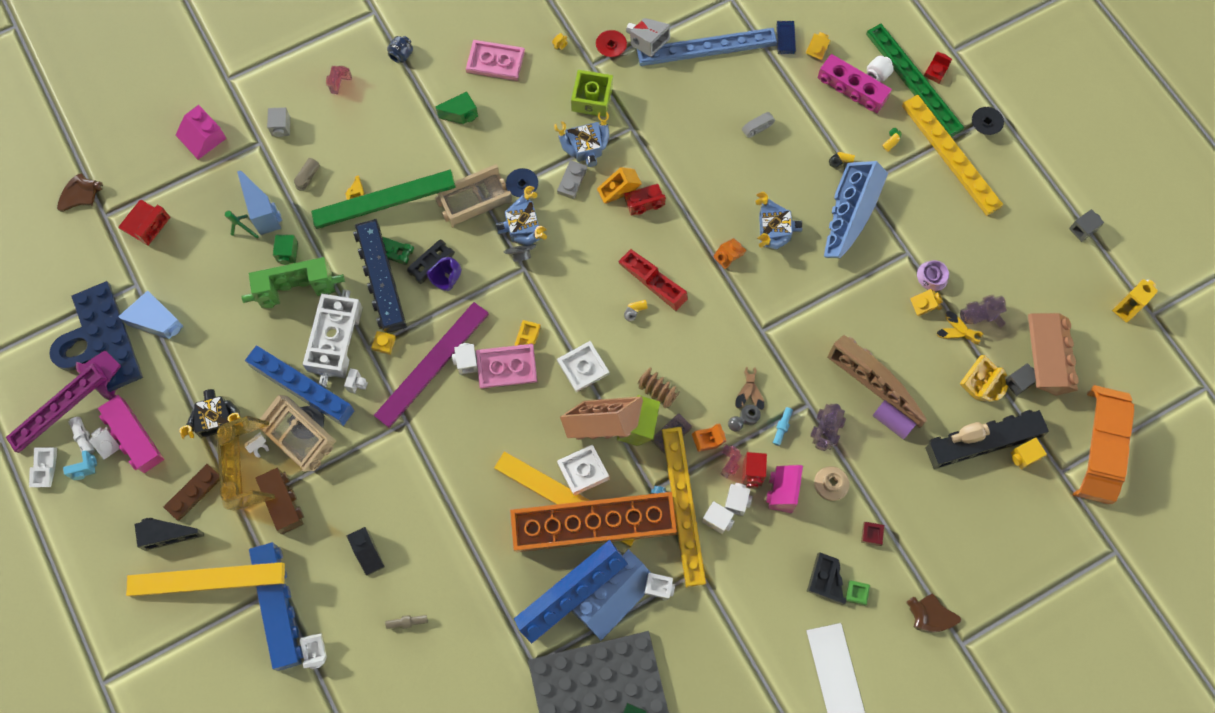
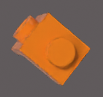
(729, 252)
(709, 438)

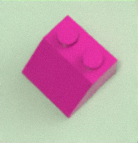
(199, 132)
(785, 488)

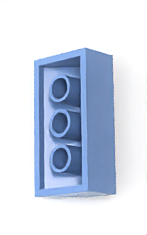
(614, 598)

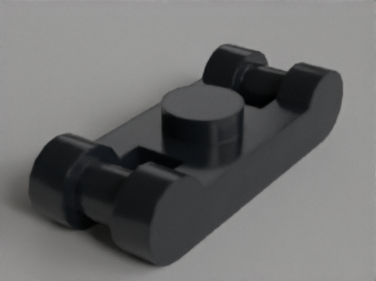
(428, 260)

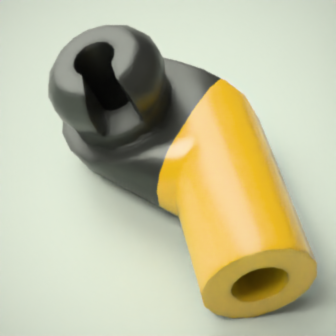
(840, 158)

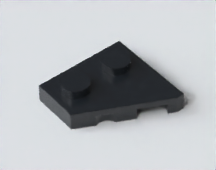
(826, 579)

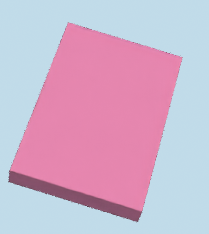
(495, 60)
(506, 366)

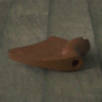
(78, 192)
(931, 615)

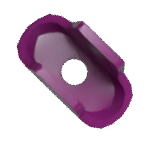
(108, 366)

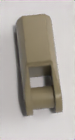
(305, 174)

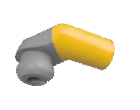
(633, 308)

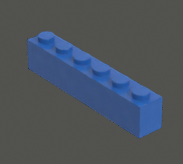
(299, 385)
(570, 591)
(277, 613)

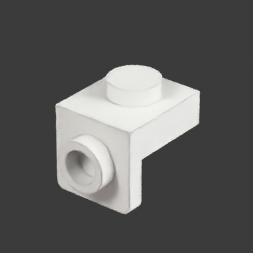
(104, 442)
(313, 651)

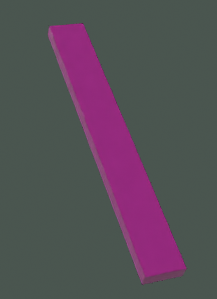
(430, 365)

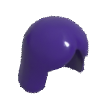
(437, 273)

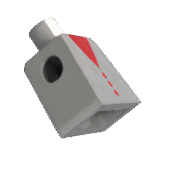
(648, 35)

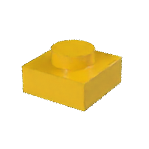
(383, 342)

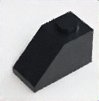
(365, 551)

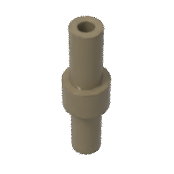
(406, 621)

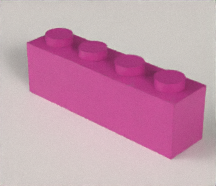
(130, 434)

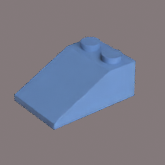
(260, 209)

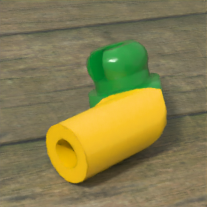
(895, 137)

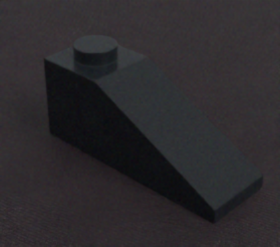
(158, 533)

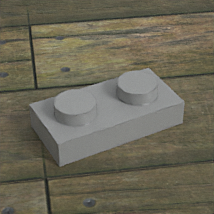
(572, 179)

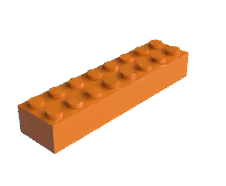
(593, 522)

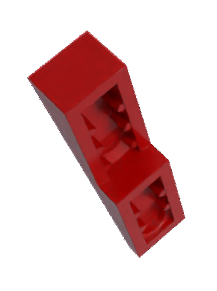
(654, 280)

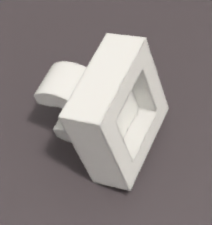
(355, 381)
(255, 443)

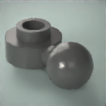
(736, 423)

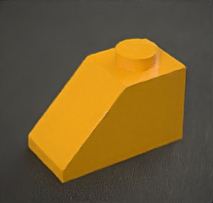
(620, 182)

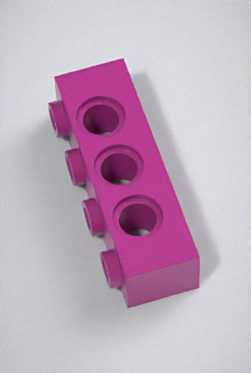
(851, 75)

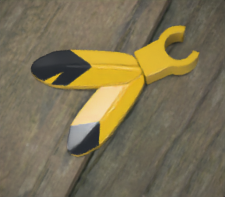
(959, 330)

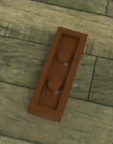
(192, 492)

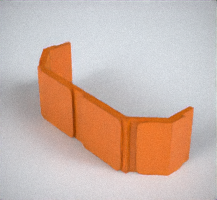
(1108, 445)

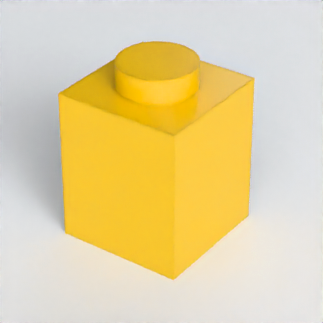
(1028, 453)

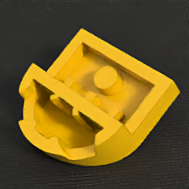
(985, 380)

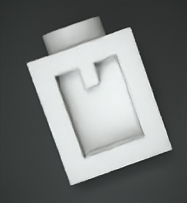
(659, 586)

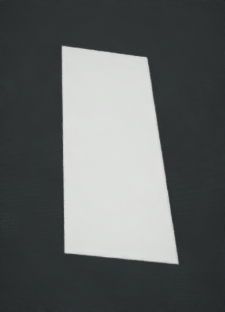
(835, 669)

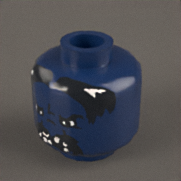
(400, 49)

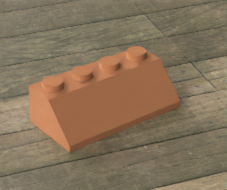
(1053, 353)
(602, 418)

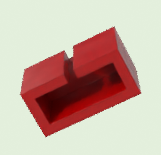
(754, 469)

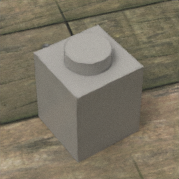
(278, 122)

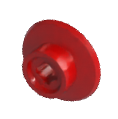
(614, 38)

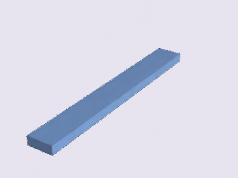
(710, 46)

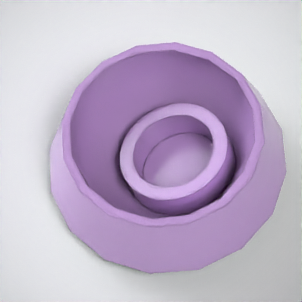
(928, 271)

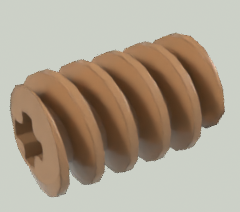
(657, 388)

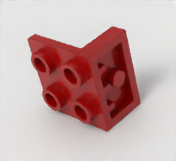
(144, 222)

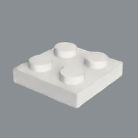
(583, 366)
(583, 470)

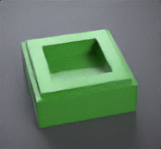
(857, 592)

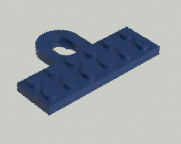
(102, 332)

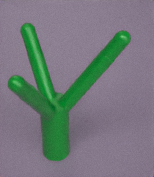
(236, 221)

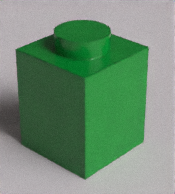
(285, 249)

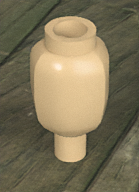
(971, 433)

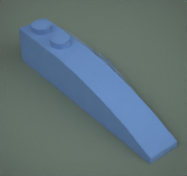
(854, 204)

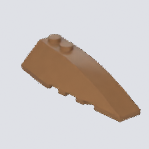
(874, 376)

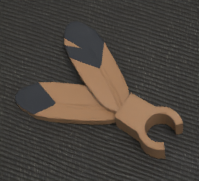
(751, 390)

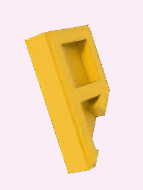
(355, 190)
(527, 333)

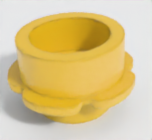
(560, 41)

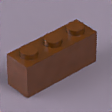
(282, 509)

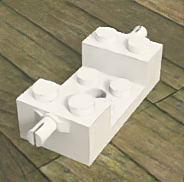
(329, 354)

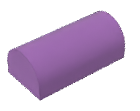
(894, 419)

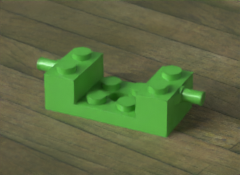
(267, 282)

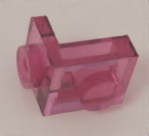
(336, 75)
(732, 465)

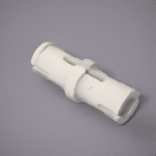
(81, 436)

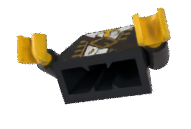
(209, 415)

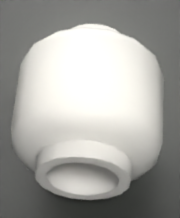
(880, 68)

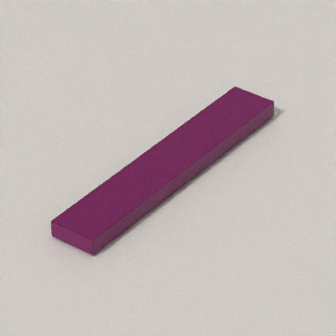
(56, 407)

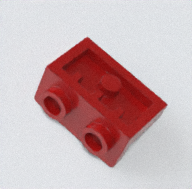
(645, 199)

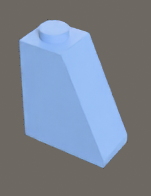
(151, 317)

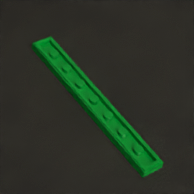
(914, 79)
(383, 199)

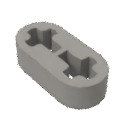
(758, 124)

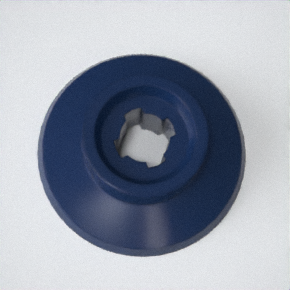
(518, 177)

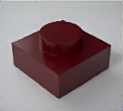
(872, 533)

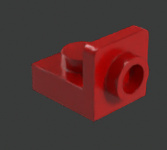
(938, 67)

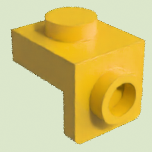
(818, 45)
(926, 302)

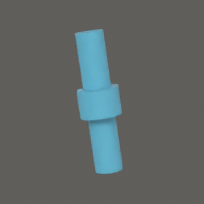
(782, 426)

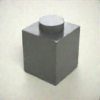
(1086, 225)
(1021, 379)

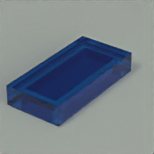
(786, 37)

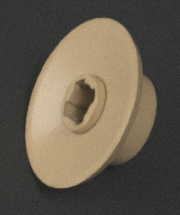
(825, 488)

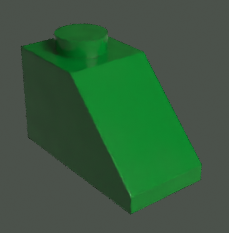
(458, 109)

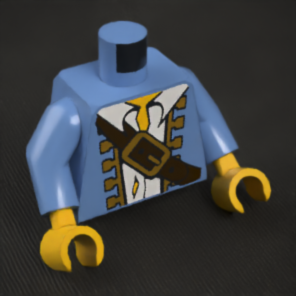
(585, 141)
(522, 220)
(775, 223)

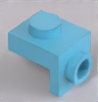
(80, 470)

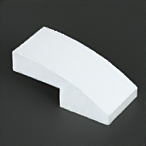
(44, 467)

